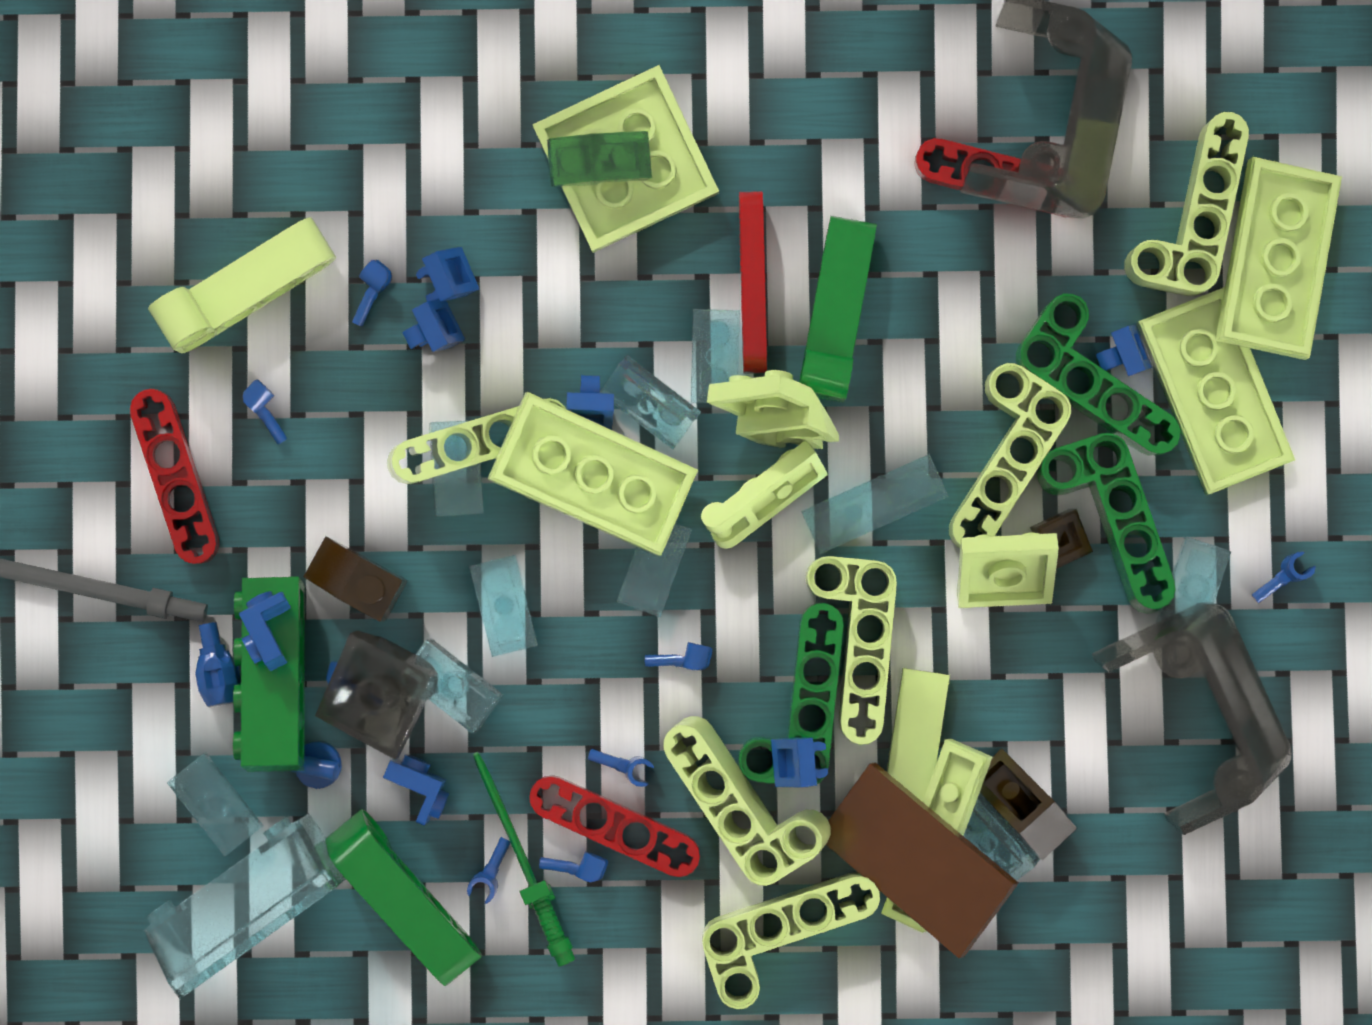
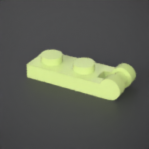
(764, 496)

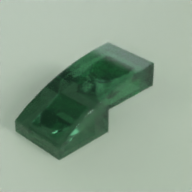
(599, 158)

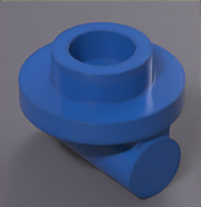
(321, 765)

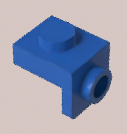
(260, 641)
(414, 775)

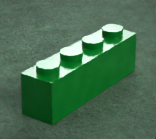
(274, 700)

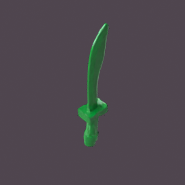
(537, 895)

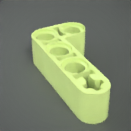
(1199, 202)
(242, 287)
(473, 432)
(1001, 463)
(856, 649)
(740, 796)
(793, 928)

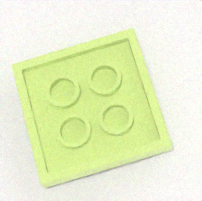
(678, 169)

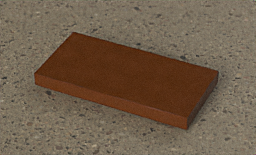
(918, 860)

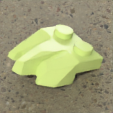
(774, 410)

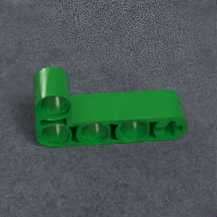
(837, 308)
(1101, 382)
(1116, 524)
(807, 693)
(401, 900)

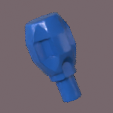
(215, 668)

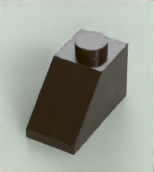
(355, 579)
(1025, 805)

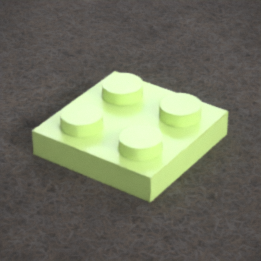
(1007, 570)

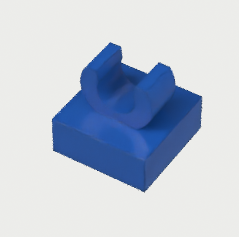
(449, 274)
(434, 327)
(1128, 351)
(591, 403)
(796, 762)

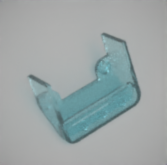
(242, 904)

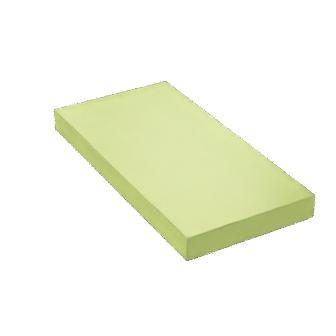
(1278, 258)
(1214, 395)
(592, 474)

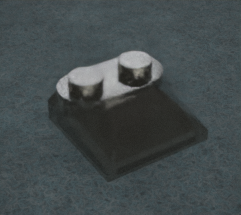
(377, 692)

